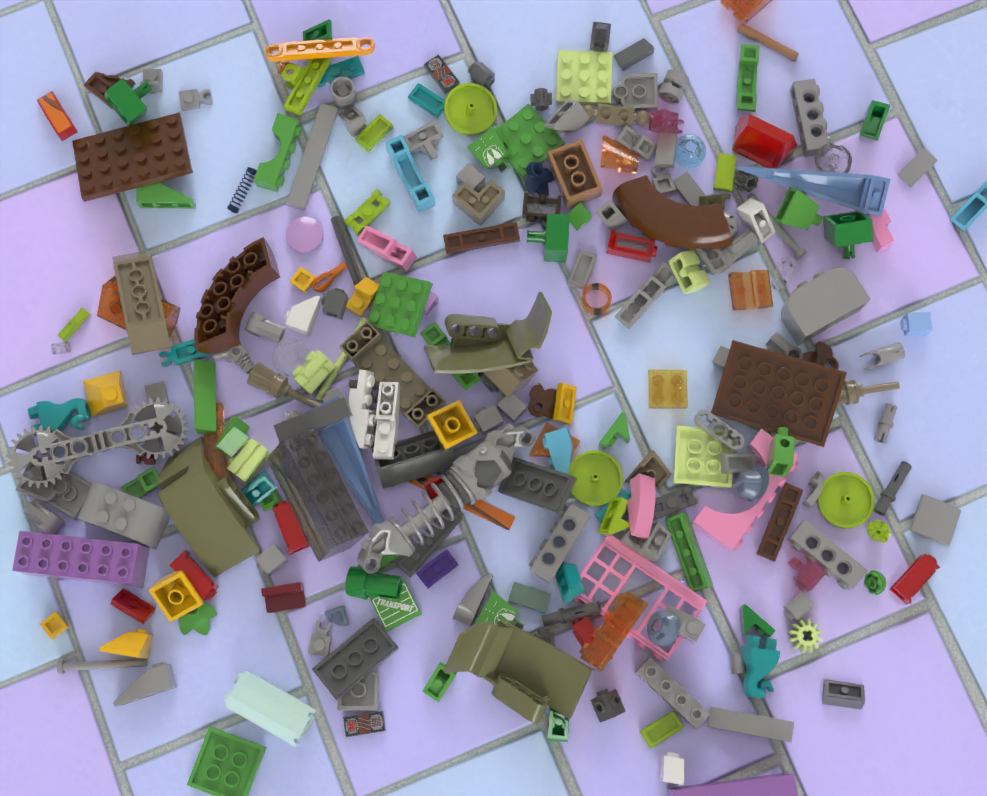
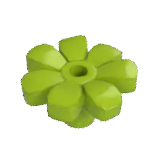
(879, 530)

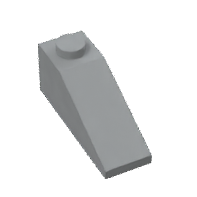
(150, 683)

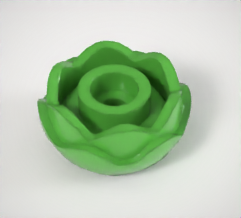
(875, 582)

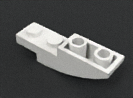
(359, 403)
(387, 420)

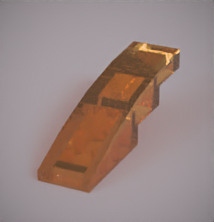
(214, 457)

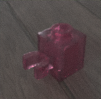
(664, 122)
(807, 575)

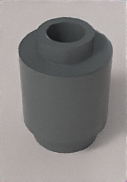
(481, 74)

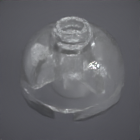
(832, 159)

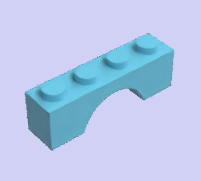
(409, 174)

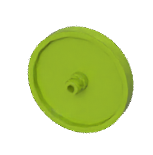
(470, 109)
(597, 478)
(846, 500)

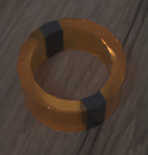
(596, 311)

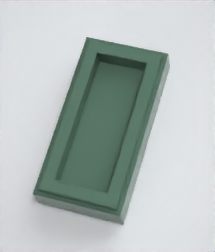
(529, 597)

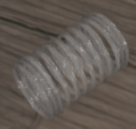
(67, 346)

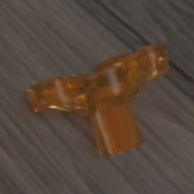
(282, 64)

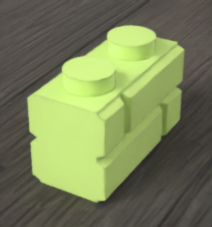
(313, 371)
(248, 460)

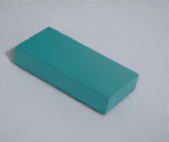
(427, 100)

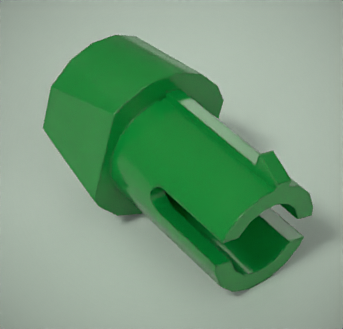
(362, 584)

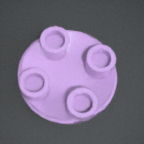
(304, 234)

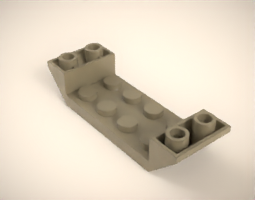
(141, 302)
(373, 354)

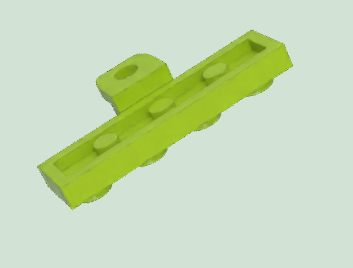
(303, 83)

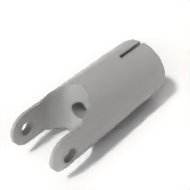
(886, 354)

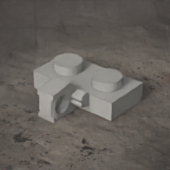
(424, 139)

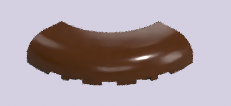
(671, 221)
(230, 295)

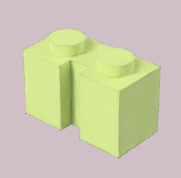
(688, 273)

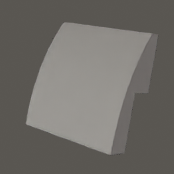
(935, 520)
(651, 547)

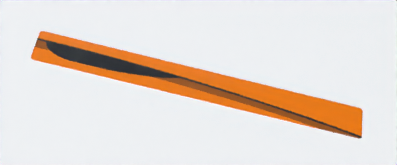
(479, 508)

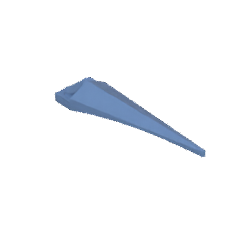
(855, 191)
(347, 457)

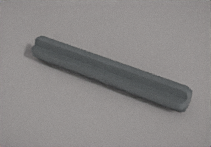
(346, 249)

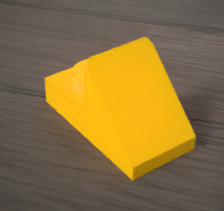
(362, 297)

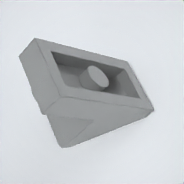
(353, 120)

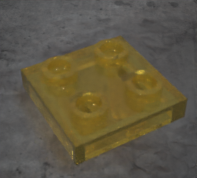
(667, 389)

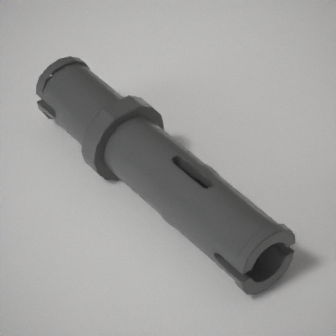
(888, 495)
(564, 615)

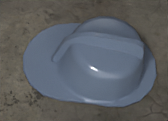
(752, 483)

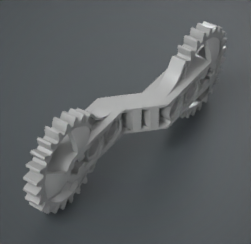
(97, 443)

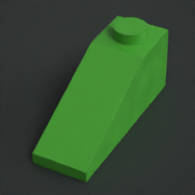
(161, 196)

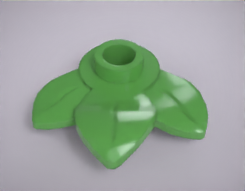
(197, 620)

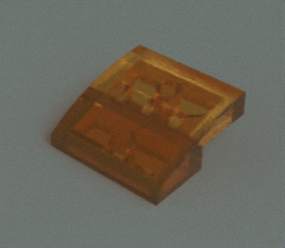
(750, 290)

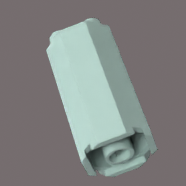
(270, 707)

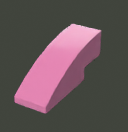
(881, 235)
(387, 248)
(641, 505)

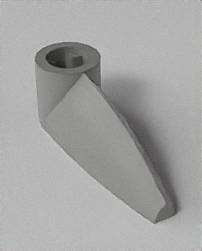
(472, 601)

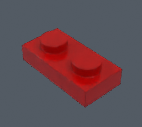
(133, 606)

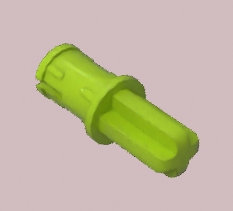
(73, 324)

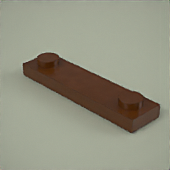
(481, 238)
(779, 522)

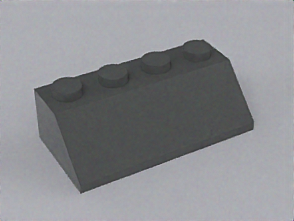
(414, 459)

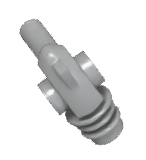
(239, 356)

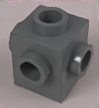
(607, 705)

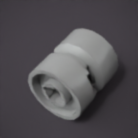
(673, 86)
(343, 92)

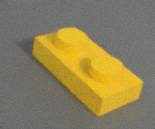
(564, 403)

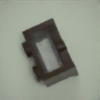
(539, 207)

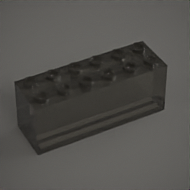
(316, 494)

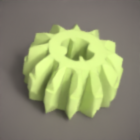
(812, 636)

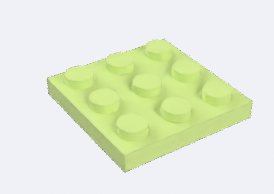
(584, 77)
(698, 458)

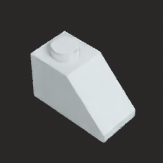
(756, 219)
(303, 315)
(672, 769)

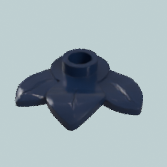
(538, 180)

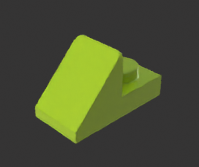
(612, 519)

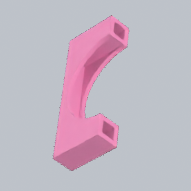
(729, 528)

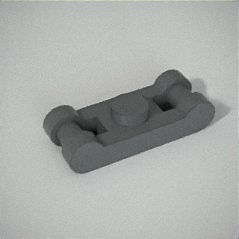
(672, 503)

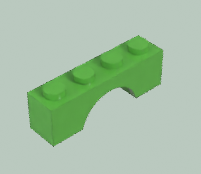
(271, 173)

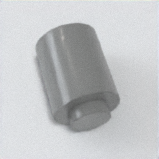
(798, 607)

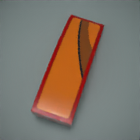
(57, 116)

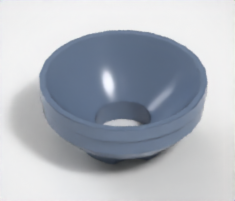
(668, 629)

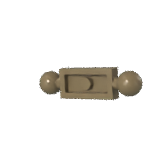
(616, 115)

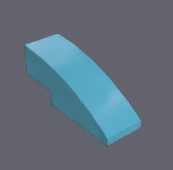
(971, 209)

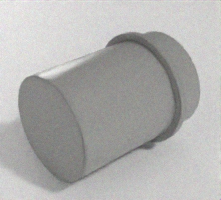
(737, 664)

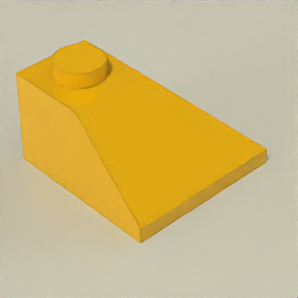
(106, 393)
(452, 424)
(175, 595)
(130, 644)

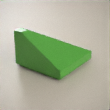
(271, 500)

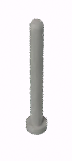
(799, 253)
(62, 666)

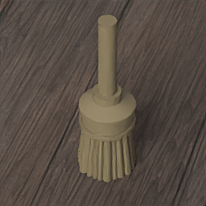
(276, 384)
(852, 391)

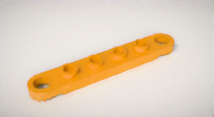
(320, 49)

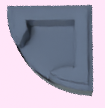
(338, 616)

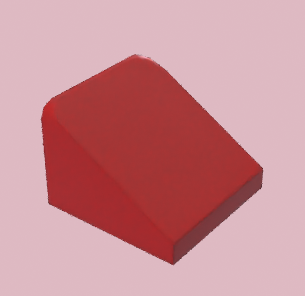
(430, 491)

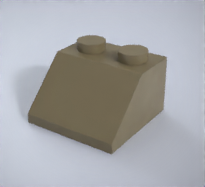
(512, 379)

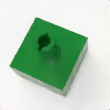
(128, 102)
(847, 230)
(554, 238)

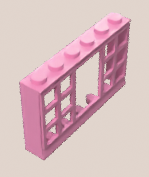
(653, 572)

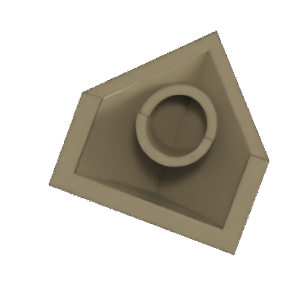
(652, 467)

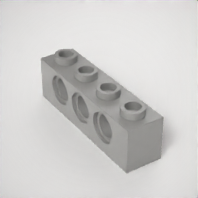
(809, 90)
(854, 570)
(548, 571)
(672, 693)

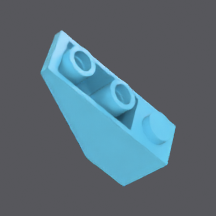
(560, 449)

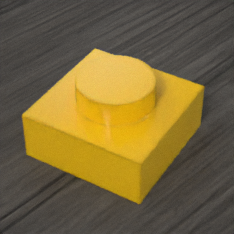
(302, 279)
(54, 625)

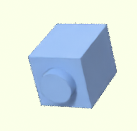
(916, 324)

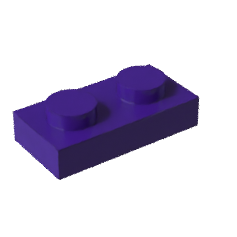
(437, 569)

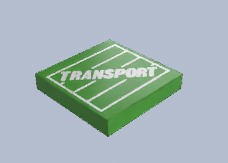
(396, 612)

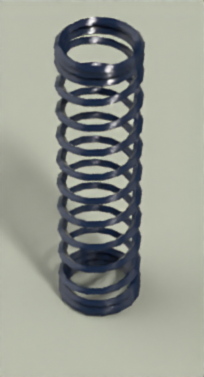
(232, 208)

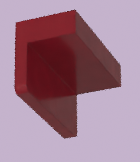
(284, 597)

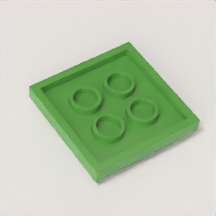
(529, 139)
(399, 304)
(226, 764)

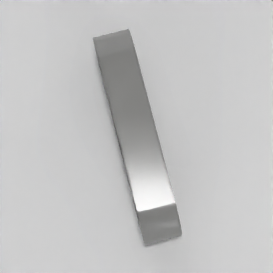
(734, 434)

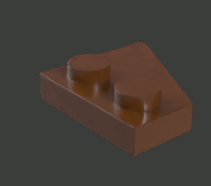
(99, 83)

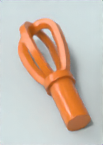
(333, 273)

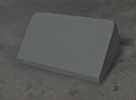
(634, 54)
(843, 694)

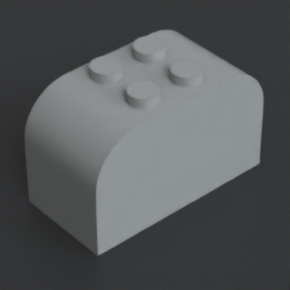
(822, 303)
(124, 515)

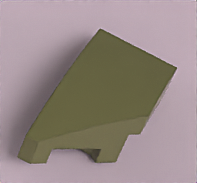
(711, 199)

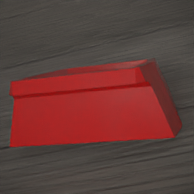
(762, 142)

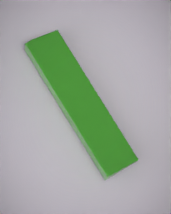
(205, 397)
(689, 552)

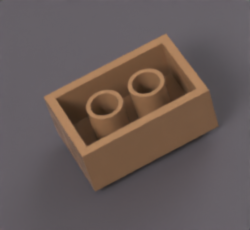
(574, 173)

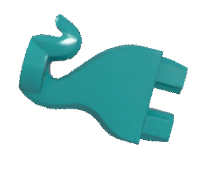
(59, 415)
(758, 664)

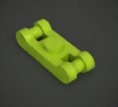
(368, 212)

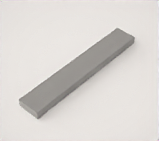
(312, 156)

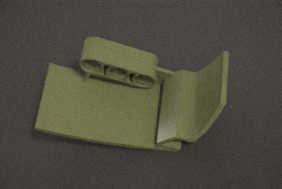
(490, 350)
(207, 509)
(521, 667)

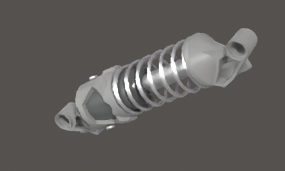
(467, 482)

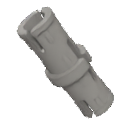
(885, 423)

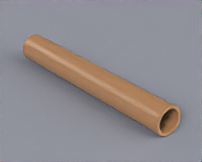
(768, 42)

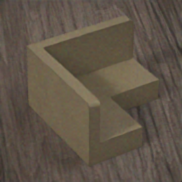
(478, 205)

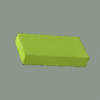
(374, 133)
(725, 172)
(661, 729)

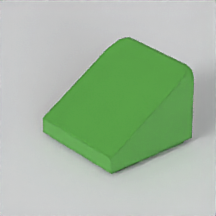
(579, 216)

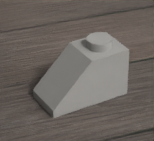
(568, 117)
(689, 626)

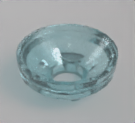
(690, 158)

